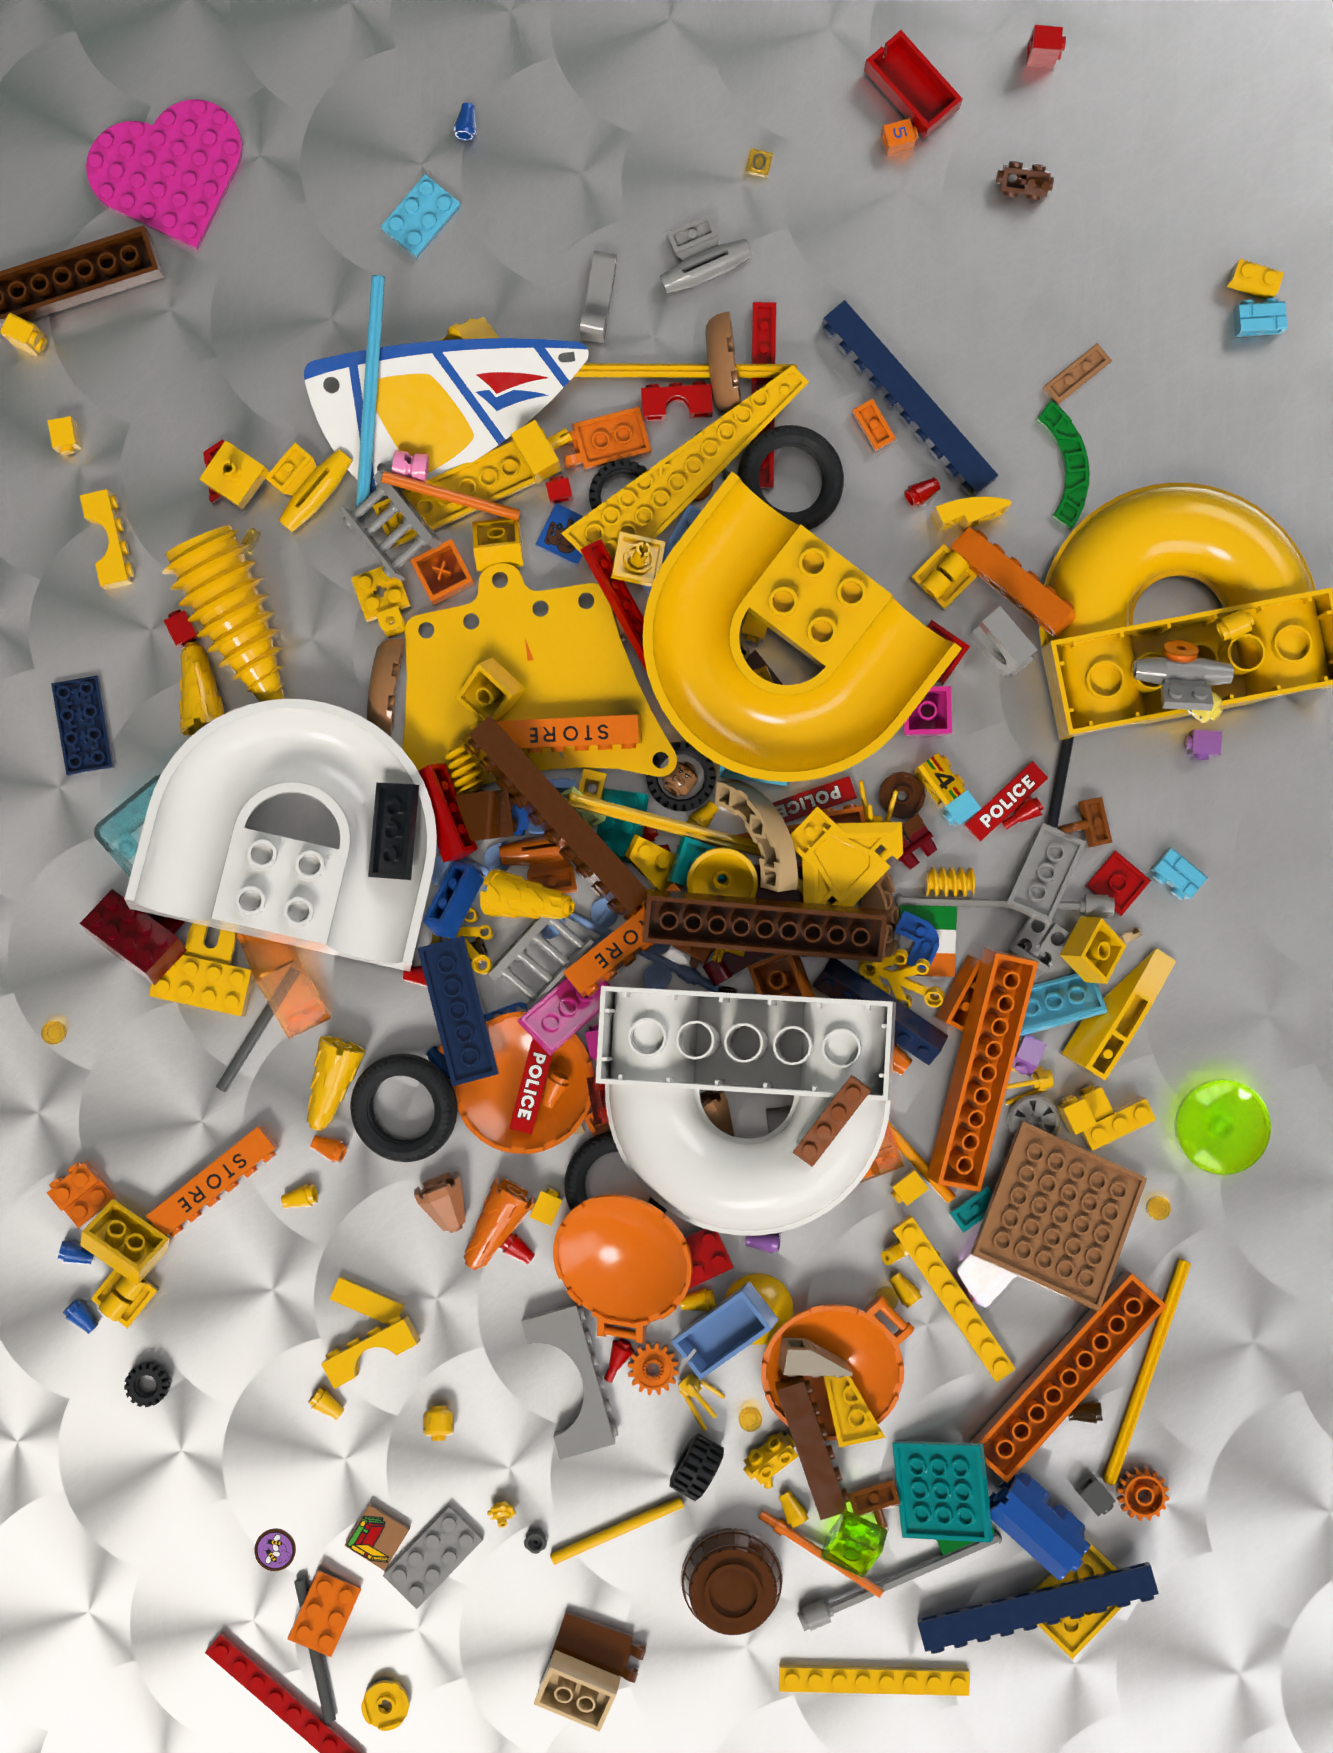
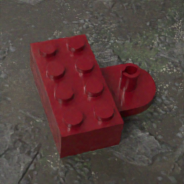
(135, 937)

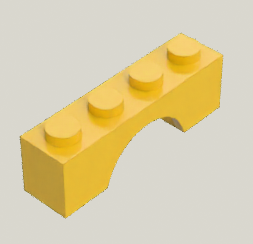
(113, 567)
(396, 1337)

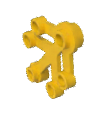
(476, 958)
(898, 978)

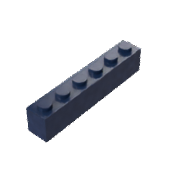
(911, 1030)

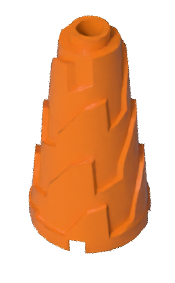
(501, 1214)

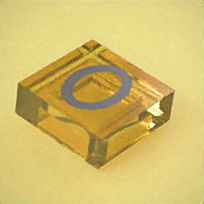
(759, 163)

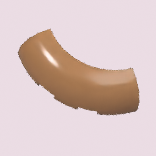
(722, 362)
(383, 684)
(881, 897)

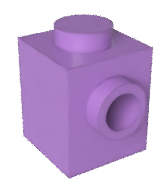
(1203, 743)
(1028, 1055)

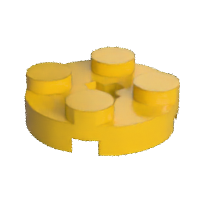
(379, 1717)

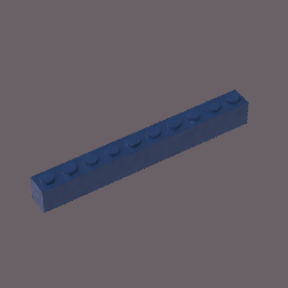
(909, 399)
(1038, 1606)

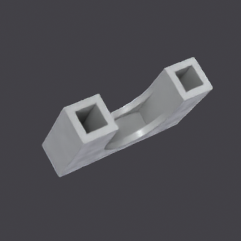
(1004, 642)

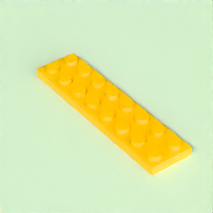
(488, 478)

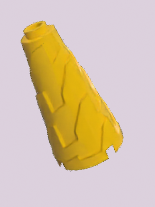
(198, 690)
(515, 897)
(334, 1071)

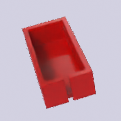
(913, 84)

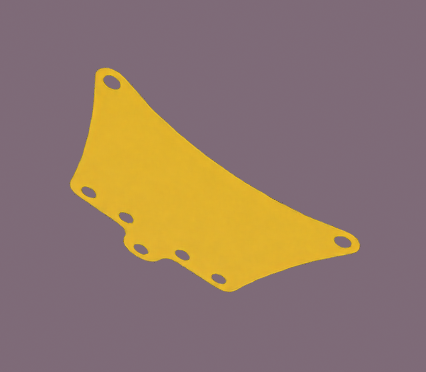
(574, 673)

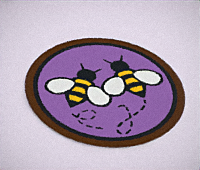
(275, 1550)

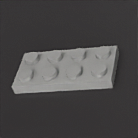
(1046, 873)
(433, 1557)

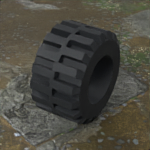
(696, 1467)

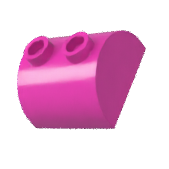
(932, 714)

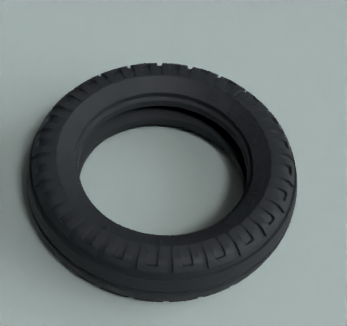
(818, 449)
(375, 1136)
(580, 1164)

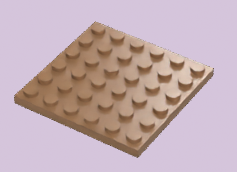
(1059, 1216)

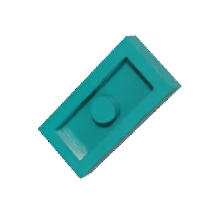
(972, 1210)

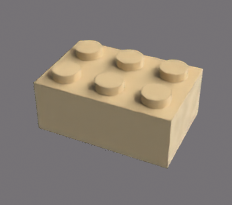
(577, 1690)

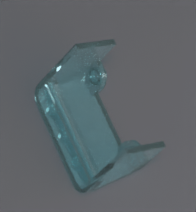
(116, 828)

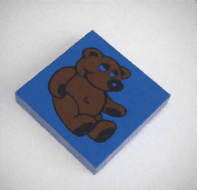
(552, 539)

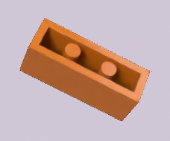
(958, 999)

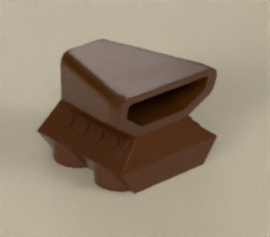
(487, 814)

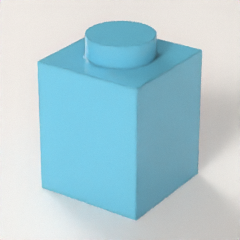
(960, 809)

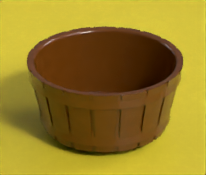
(731, 1581)

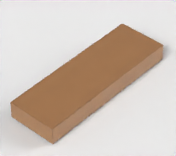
(1077, 374)

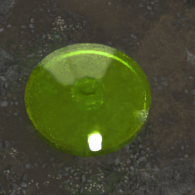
(1222, 1127)

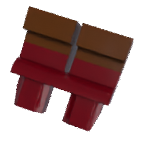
(919, 837)

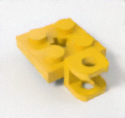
(383, 608)

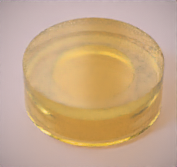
(251, 537)
(53, 1032)
(1158, 1208)
(889, 1294)
(750, 1419)

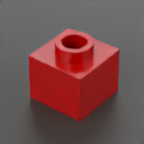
(559, 490)

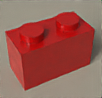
(1045, 46)

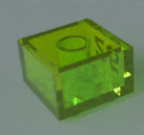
(854, 1543)

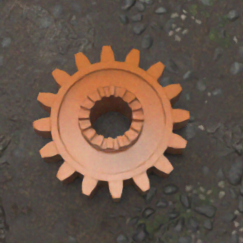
(649, 1380)
(1133, 1485)

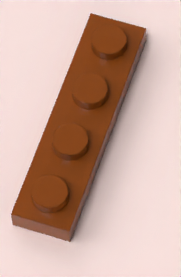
(832, 1120)

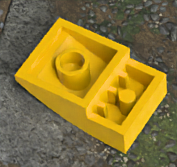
(968, 512)

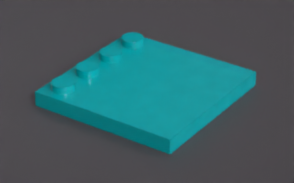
(942, 1491)

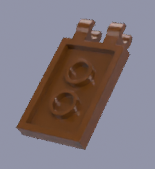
(598, 1645)

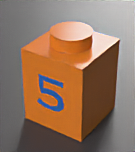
(899, 136)

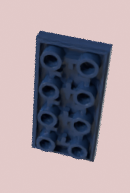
(82, 725)

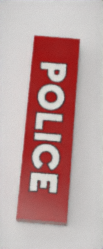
(822, 796)
(1006, 801)
(531, 1089)

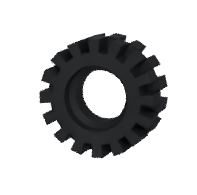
(137, 1394)

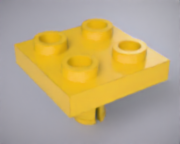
(637, 559)

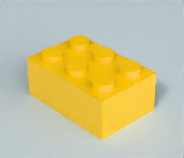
(124, 1241)

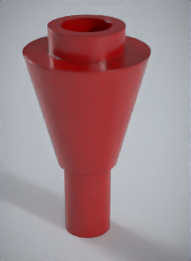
(1029, 809)
(620, 1352)

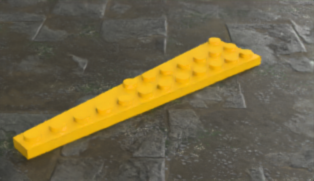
(674, 482)

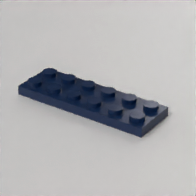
(458, 1011)

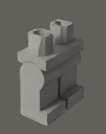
(1029, 943)

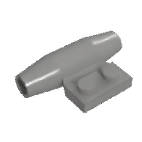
(701, 255)
(1184, 684)

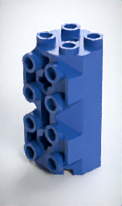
(1045, 1532)

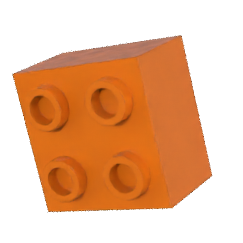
(442, 572)

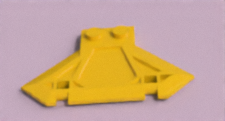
(842, 856)

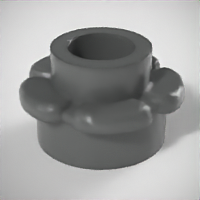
(531, 1546)

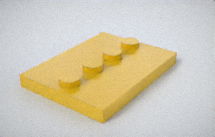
(1075, 1634)

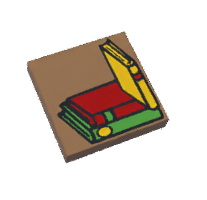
(377, 1536)

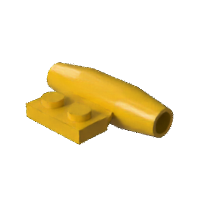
(306, 482)

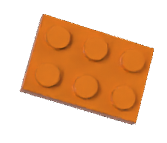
(324, 1613)

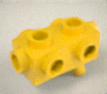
(770, 1459)

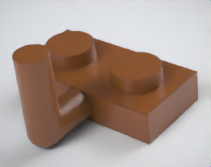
(1093, 822)
(875, 1500)

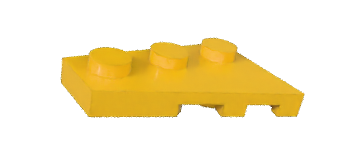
(651, 862)
(850, 1413)

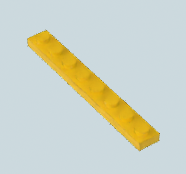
(953, 1298)
(874, 1680)

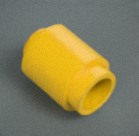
(1235, 625)

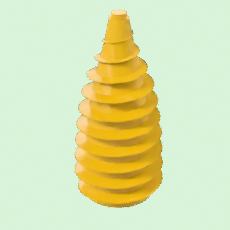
(229, 607)

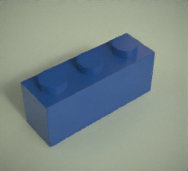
(453, 900)

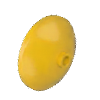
(737, 868)
(773, 1293)

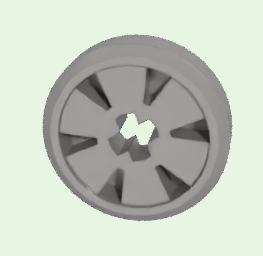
(1039, 1107)

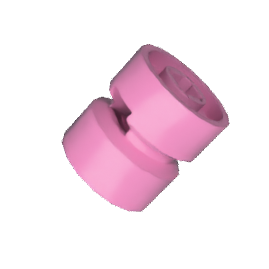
(411, 466)

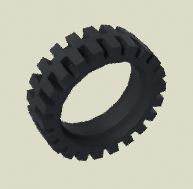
(607, 472)
(694, 801)

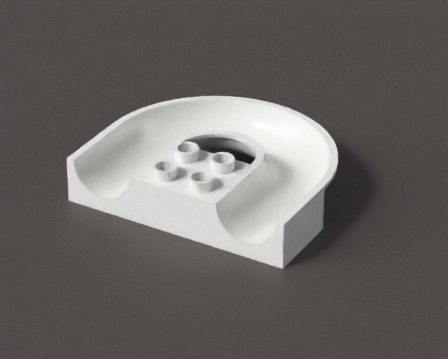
(216, 873)
(673, 1043)

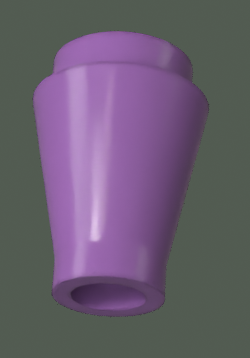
(768, 1243)

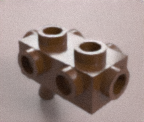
(1029, 181)

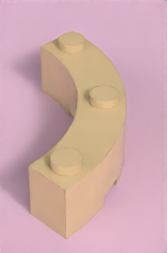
(766, 828)

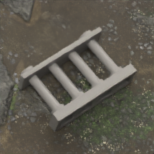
(411, 520)
(518, 952)

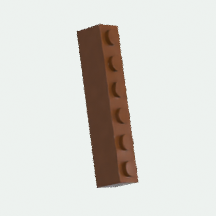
(811, 1446)

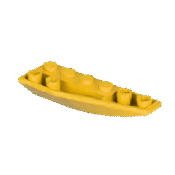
(1104, 1037)

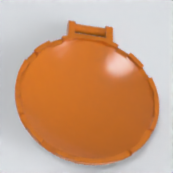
(489, 1102)
(622, 1263)
(855, 1337)

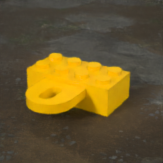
(206, 977)

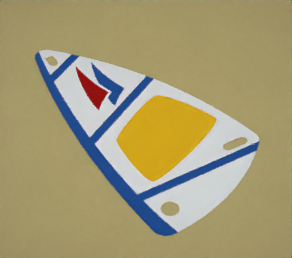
(440, 397)

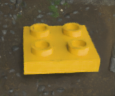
(944, 576)
(122, 1299)

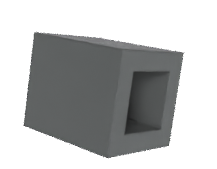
(1096, 1496)

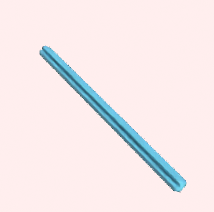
(370, 388)

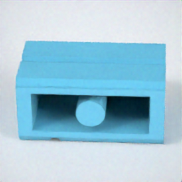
(1260, 318)
(1178, 874)

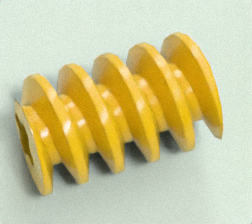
(464, 771)
(950, 881)

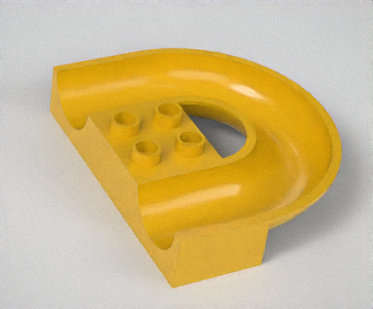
(1193, 535)
(757, 561)

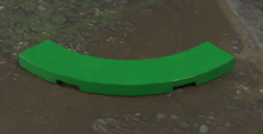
(1075, 463)

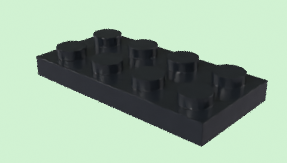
(393, 831)

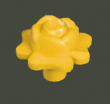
(501, 1513)

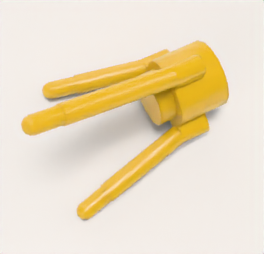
(868, 808)
(1040, 1080)
(690, 1387)

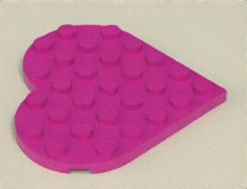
(170, 170)

